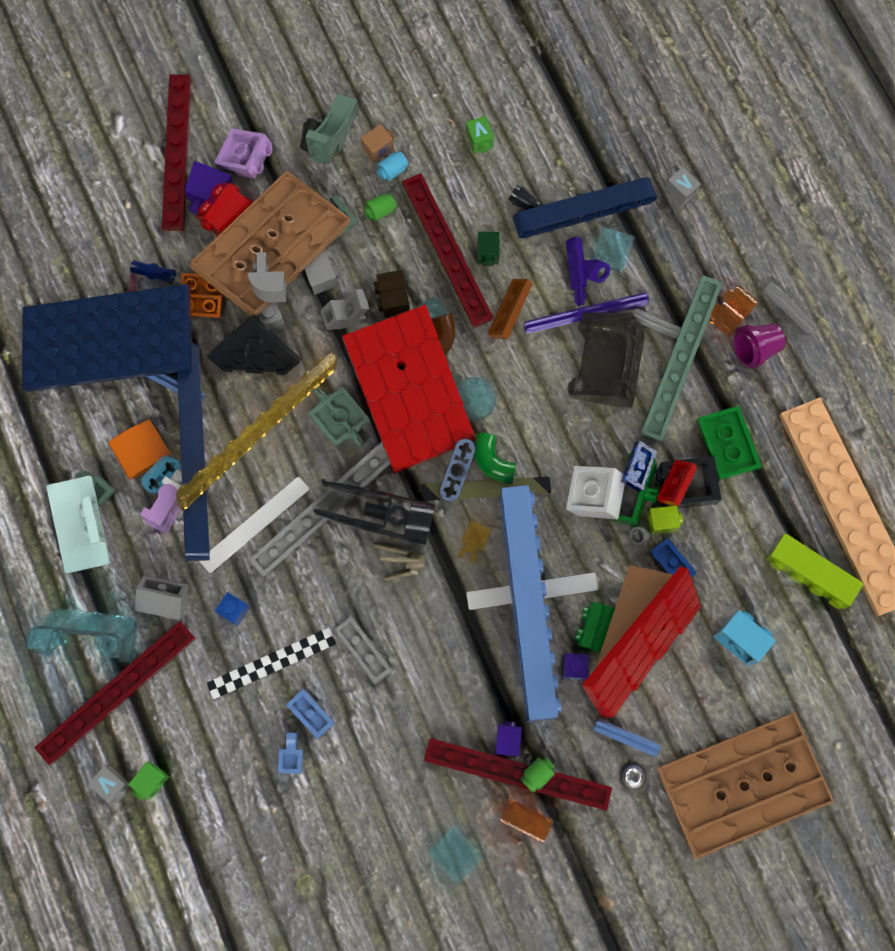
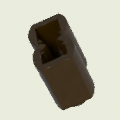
(392, 293)

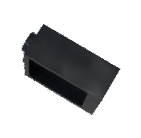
(710, 479)

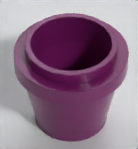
(758, 343)

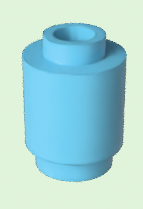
(392, 166)

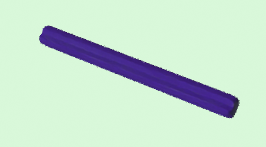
(576, 315)

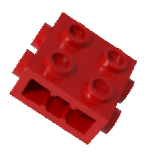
(222, 208)

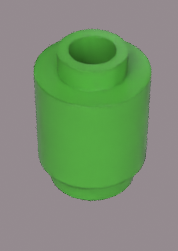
(379, 207)
(538, 774)

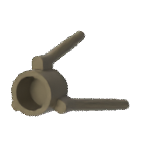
(414, 561)

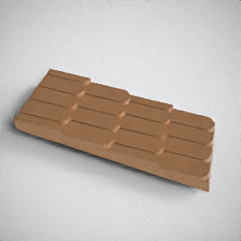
(286, 223)
(745, 785)

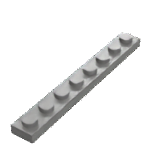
(307, 522)

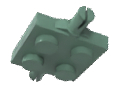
(339, 417)

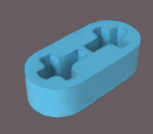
(159, 472)

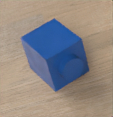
(232, 609)

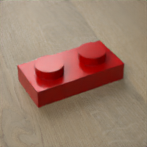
(677, 482)

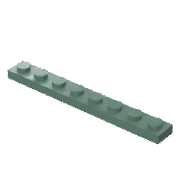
(681, 359)

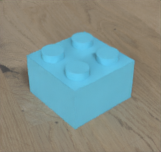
(744, 637)

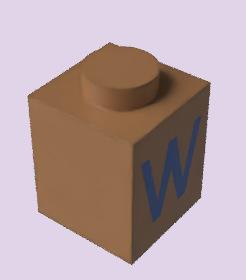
(377, 143)

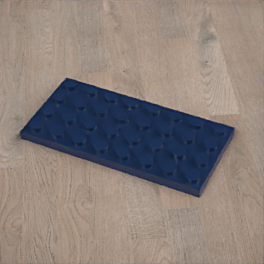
(106, 338)

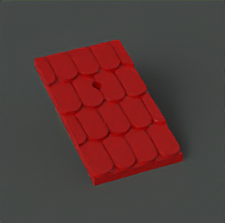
(408, 388)
(642, 628)

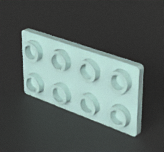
(78, 524)

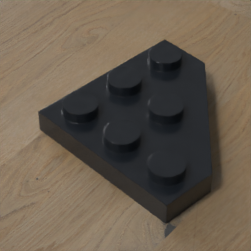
(254, 350)

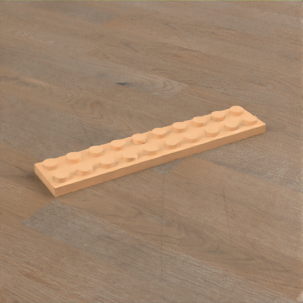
(844, 501)

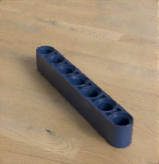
(584, 207)

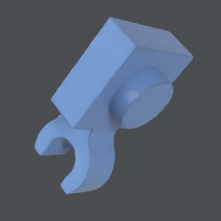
(290, 759)

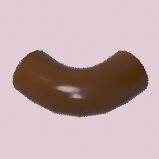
(445, 330)

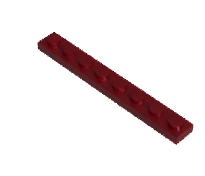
(176, 153)
(447, 251)
(114, 693)
(511, 772)

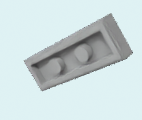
(363, 650)

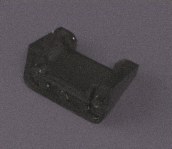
(609, 359)

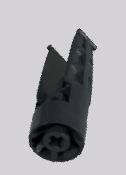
(416, 520)

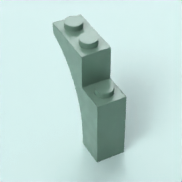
(333, 131)

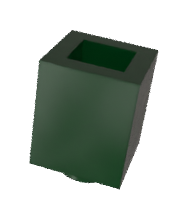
(488, 248)

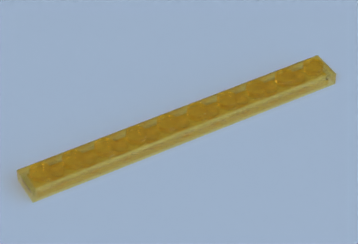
(252, 434)

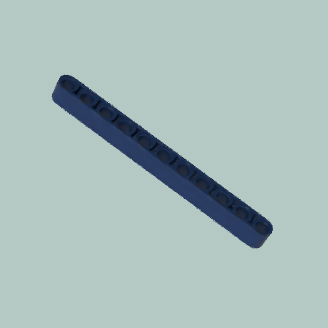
(193, 458)

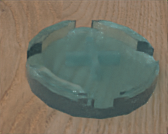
(477, 397)

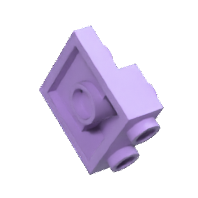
(244, 153)

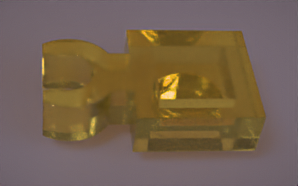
(475, 537)

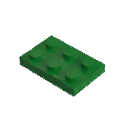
(729, 442)

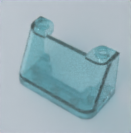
(115, 632)

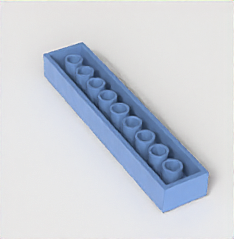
(528, 604)

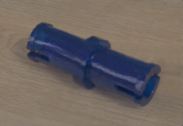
(153, 271)

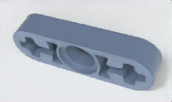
(467, 456)

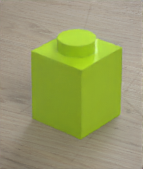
(664, 520)

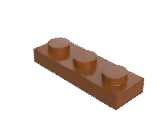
(510, 309)

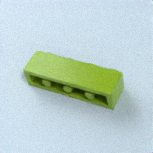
(814, 571)

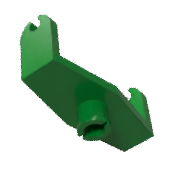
(647, 494)

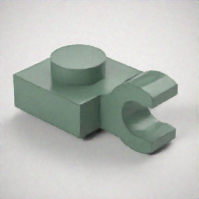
(102, 488)

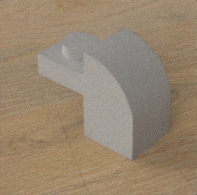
(265, 284)
(345, 313)

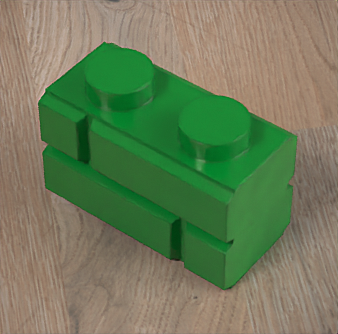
(595, 627)

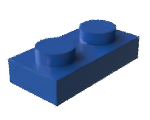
(670, 558)

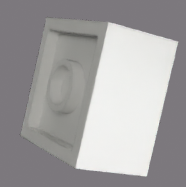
(595, 492)

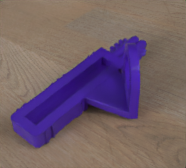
(582, 269)

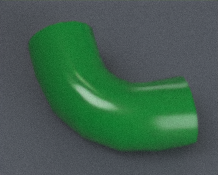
(489, 462)

